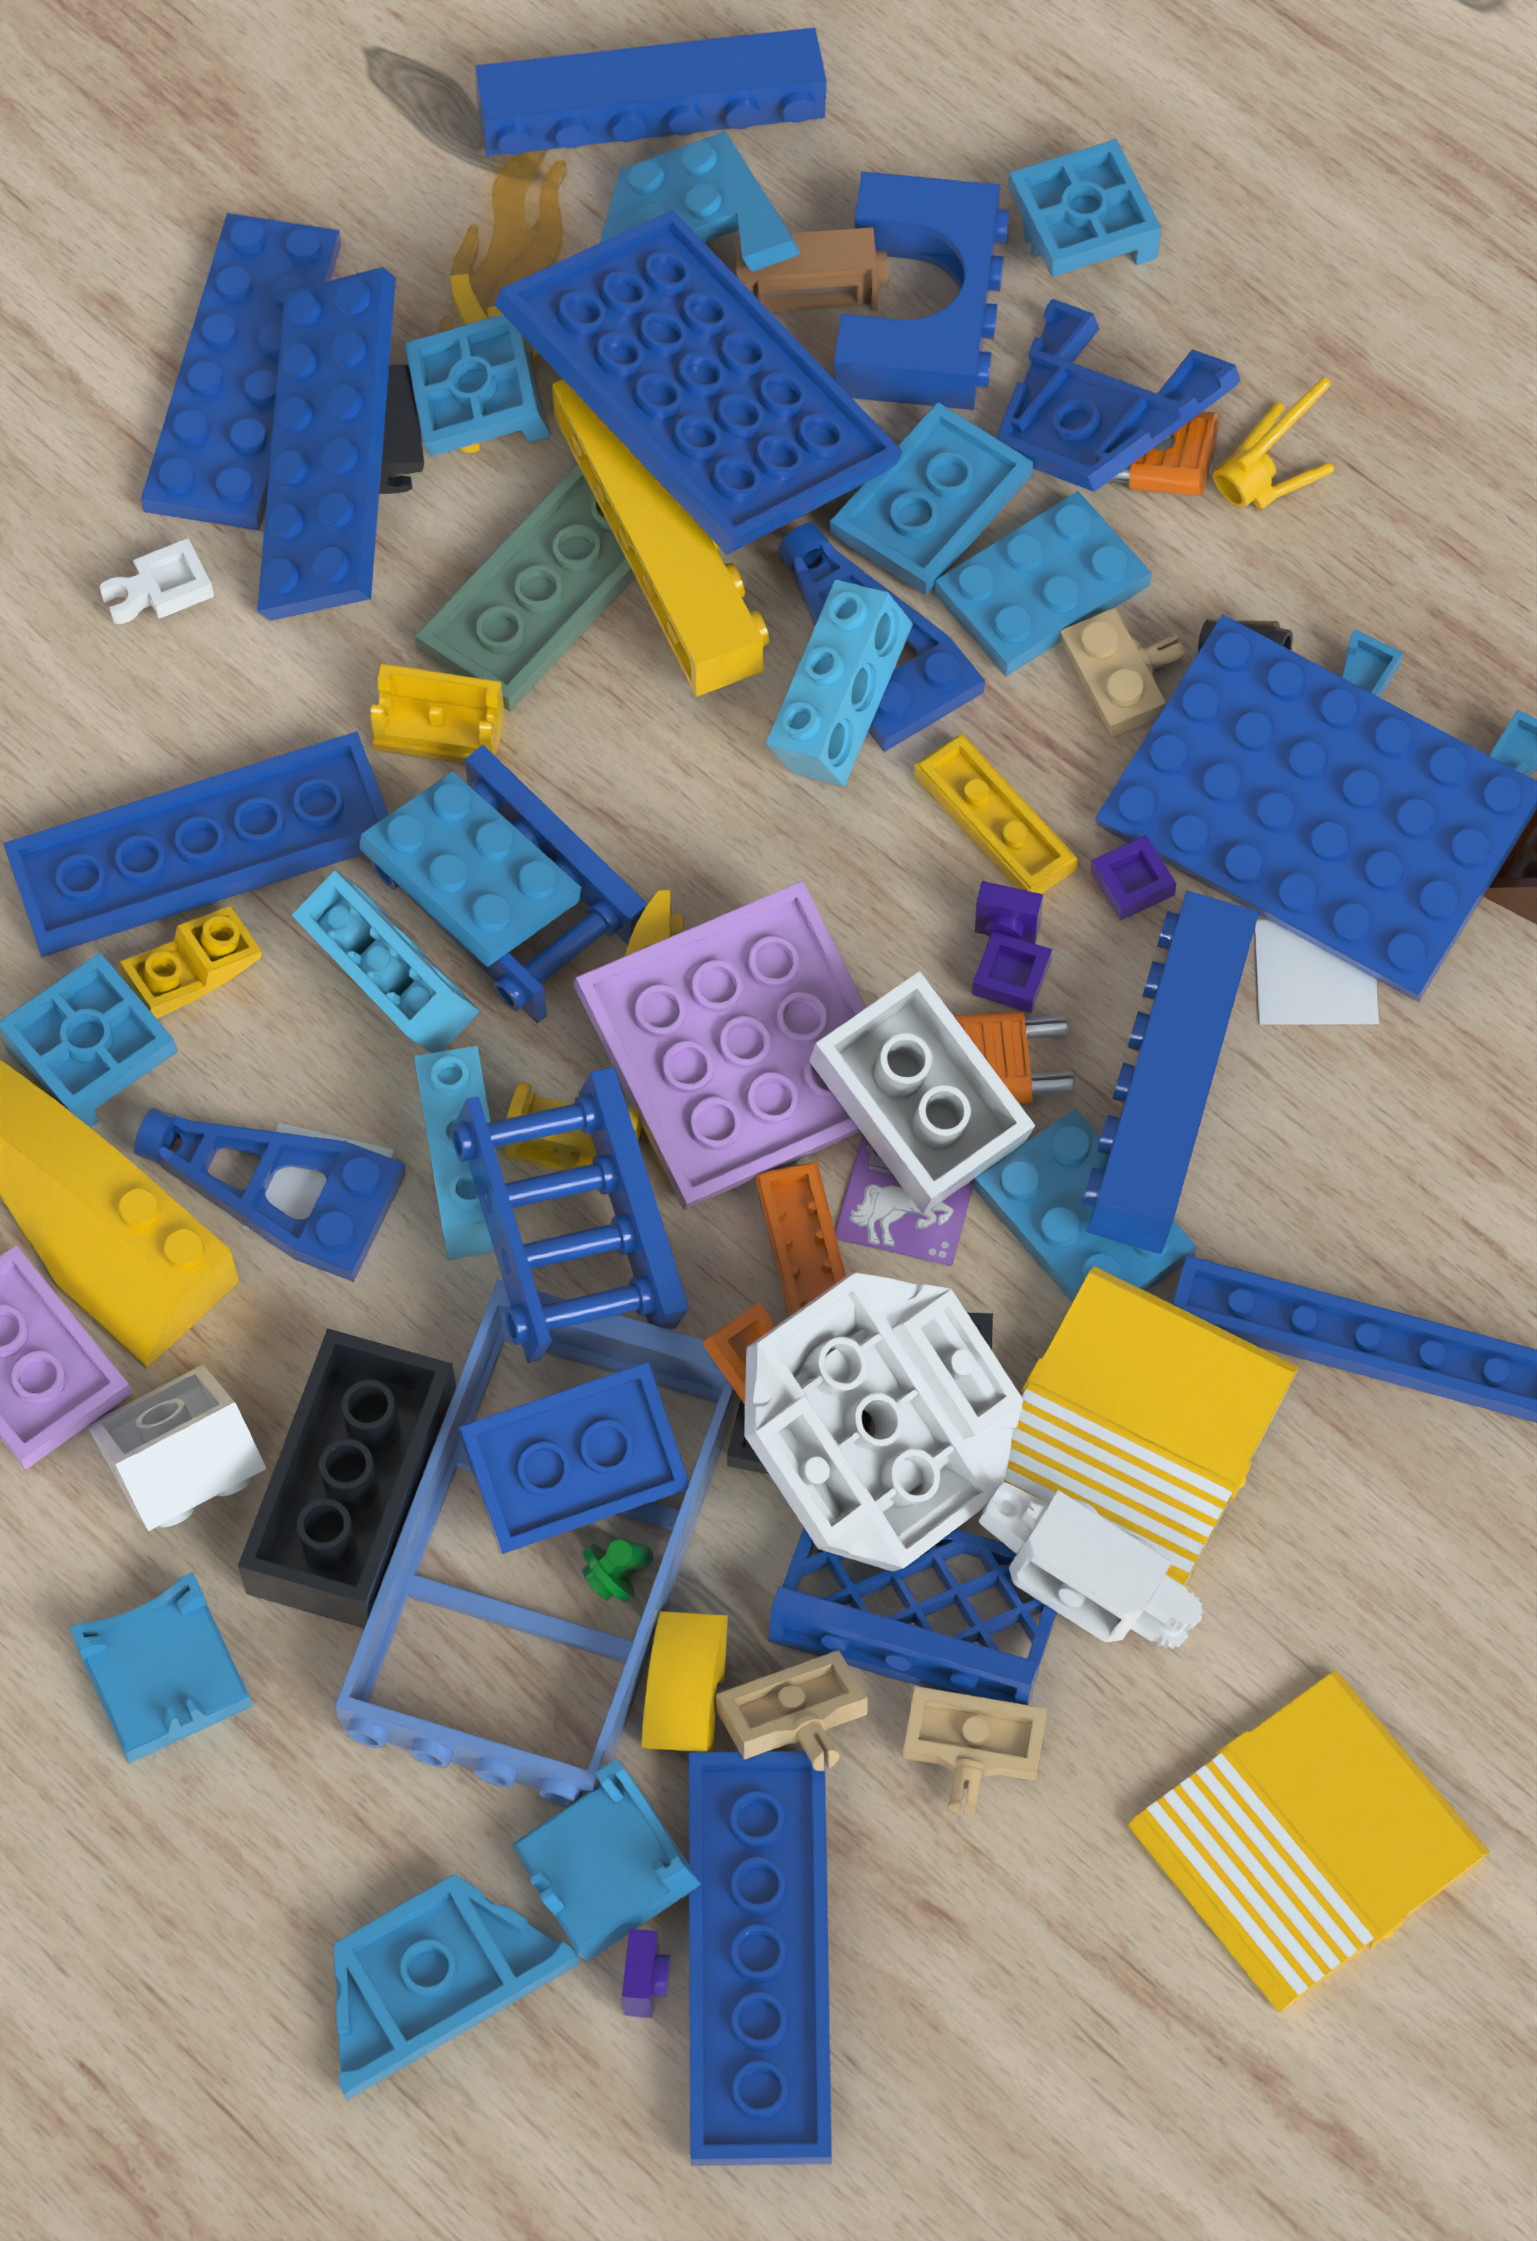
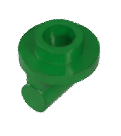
(610, 1571)

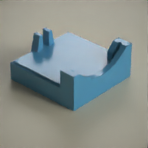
(1085, 209)
(475, 385)
(86, 1038)
(161, 1669)
(605, 1863)

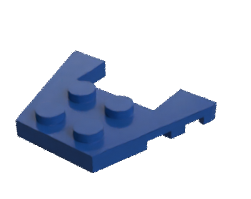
(1092, 424)

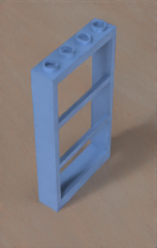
(609, 1344)

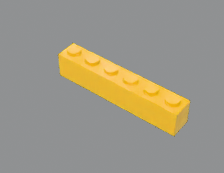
(669, 553)

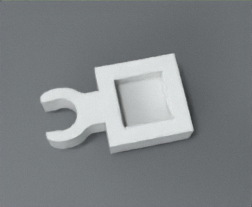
(165, 579)

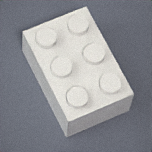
(921, 1092)

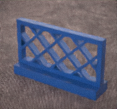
(909, 1651)

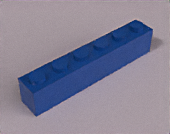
(651, 91)
(1172, 1073)

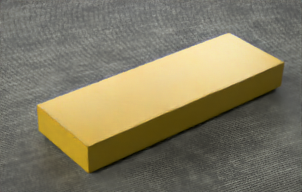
(995, 816)

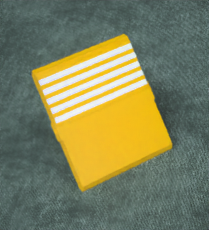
(1145, 1416)
(1308, 1840)

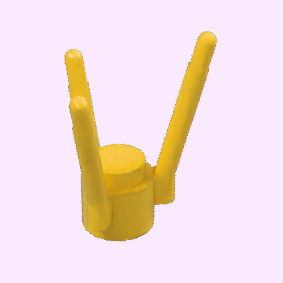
(1249, 470)

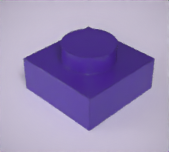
(1133, 877)
(1008, 911)
(1011, 971)
(644, 1974)

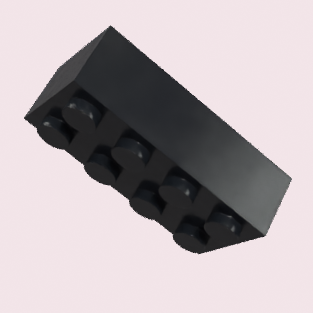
(346, 1477)

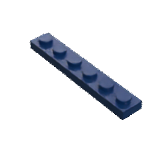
(1362, 1338)

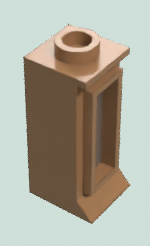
(830, 272)

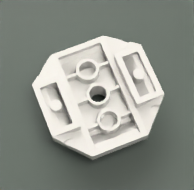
(936, 1410)

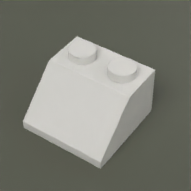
(178, 1448)

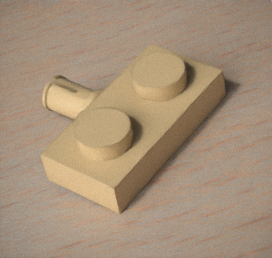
(1119, 670)
(794, 1708)
(974, 1739)

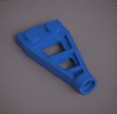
(918, 690)
(344, 1216)

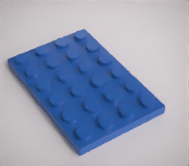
(698, 380)
(1321, 807)

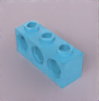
(839, 683)
(386, 963)
(444, 1086)

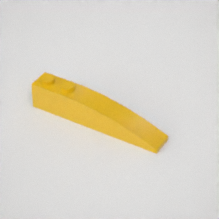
(105, 1225)

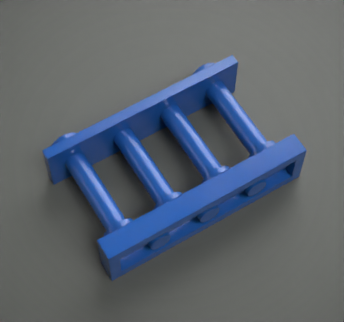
(610, 900)
(614, 1171)

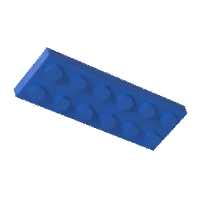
(222, 408)
(327, 445)
(196, 844)
(758, 1961)

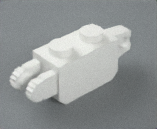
(1090, 1568)

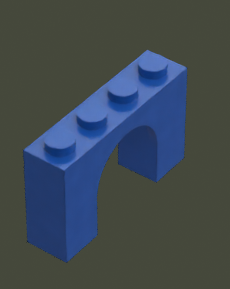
(940, 354)

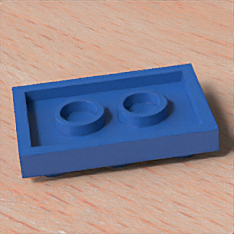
(574, 1457)

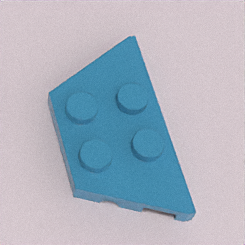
(432, 1976)

